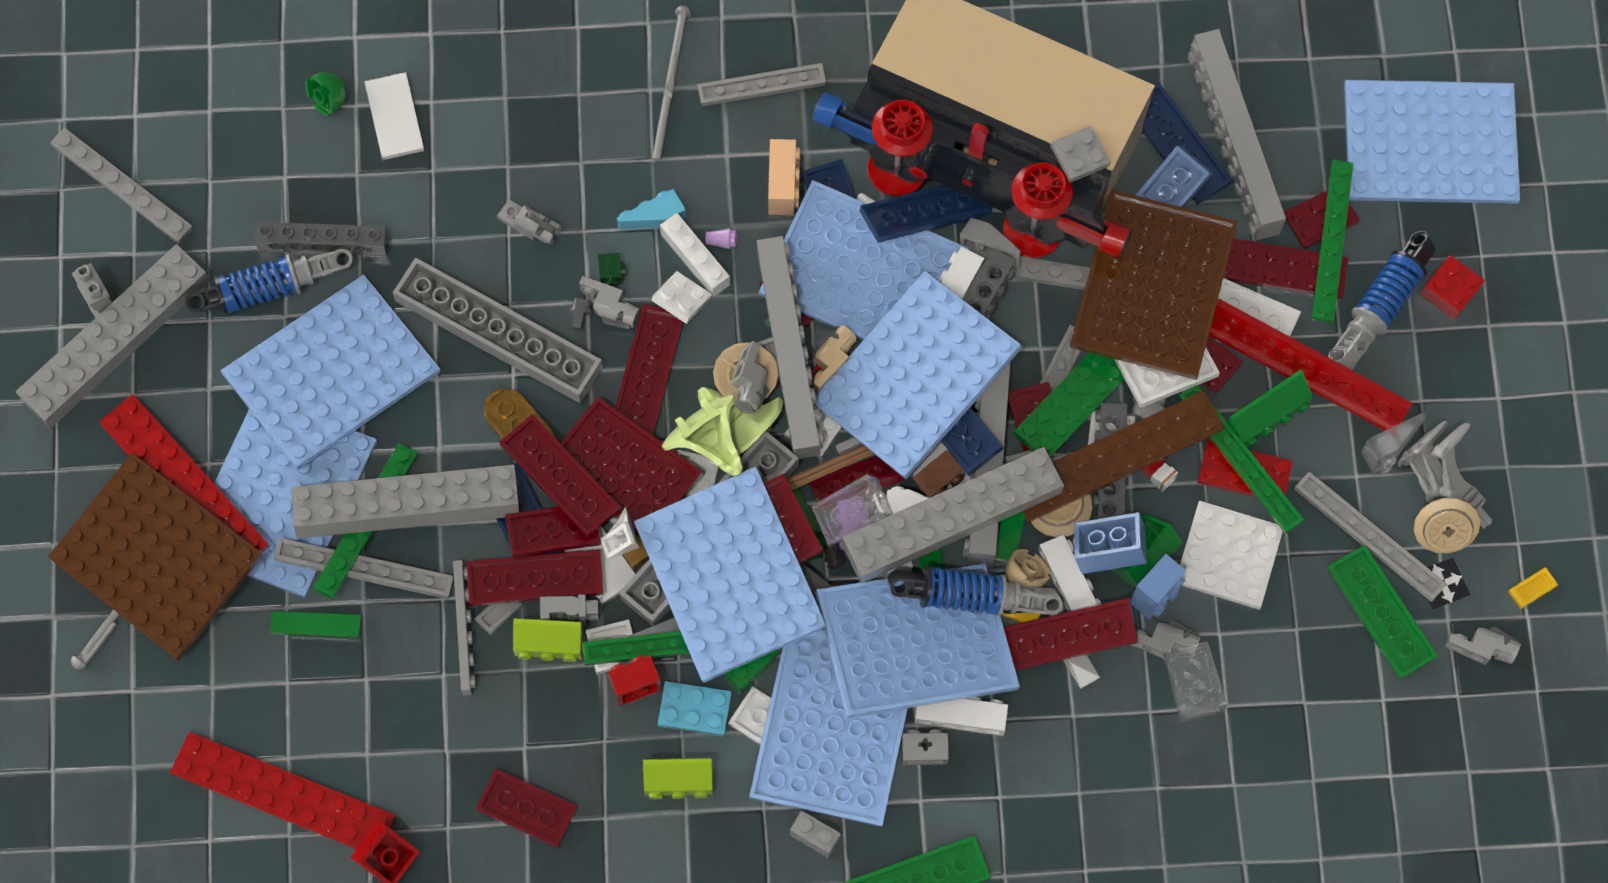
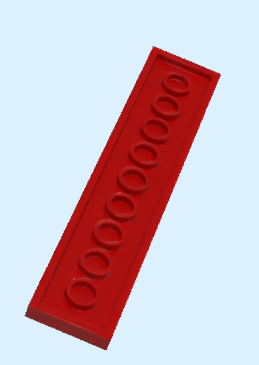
(1322, 374)
(143, 436)
(277, 791)

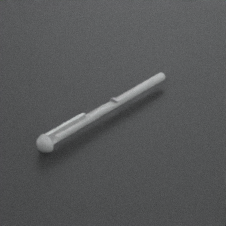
(682, 12)
(95, 642)

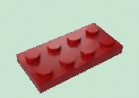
(1218, 472)

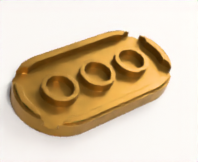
(508, 409)

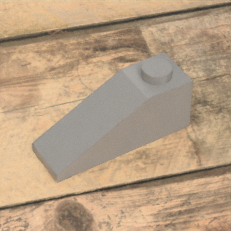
(982, 237)

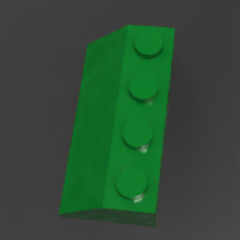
(1271, 409)

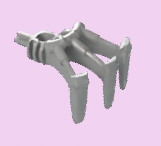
(1443, 481)

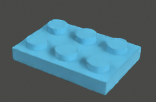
(694, 708)

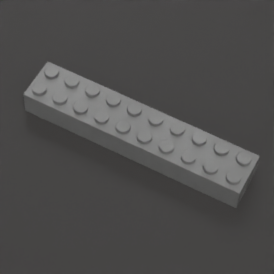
(1236, 135)
(498, 330)
(112, 336)
(788, 348)
(992, 410)
(404, 501)
(952, 515)
(644, 590)

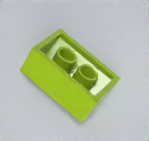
(547, 639)
(678, 778)

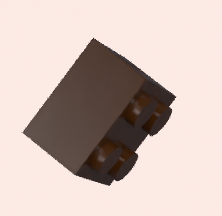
(939, 475)

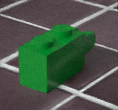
(747, 674)

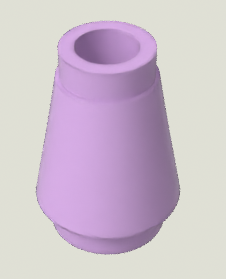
(722, 238)

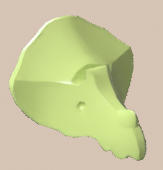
(744, 427)
(708, 434)

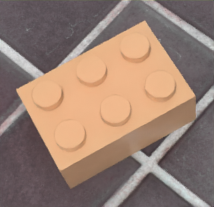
(783, 177)

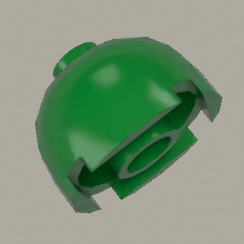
(327, 92)

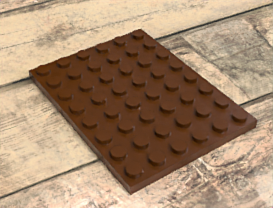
(1161, 291)
(155, 556)

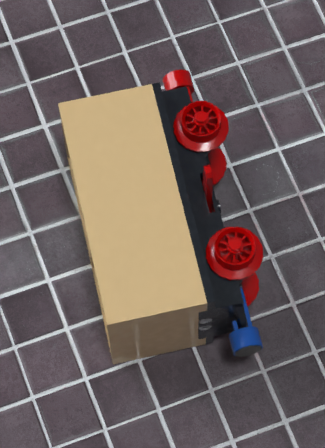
(977, 111)

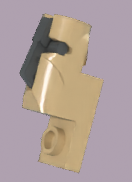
(832, 354)

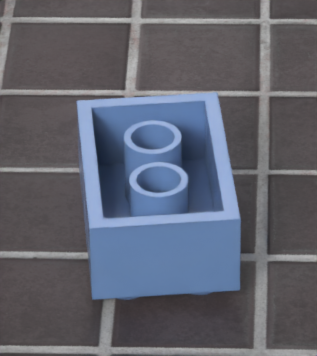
(1176, 179)
(1110, 543)
(1158, 587)

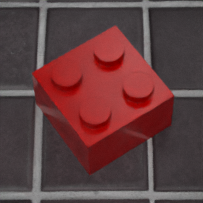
(1452, 287)
(634, 680)
(384, 854)

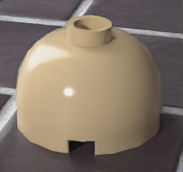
(1027, 569)

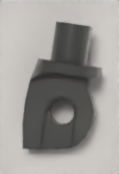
(580, 308)

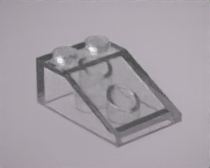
(1385, 448)
(852, 509)
(1195, 682)

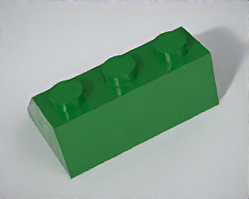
(1160, 540)

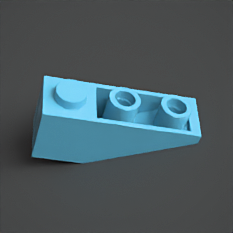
(653, 212)

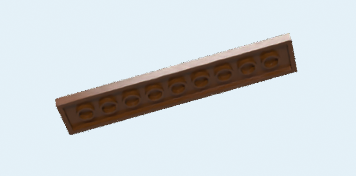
(1131, 450)

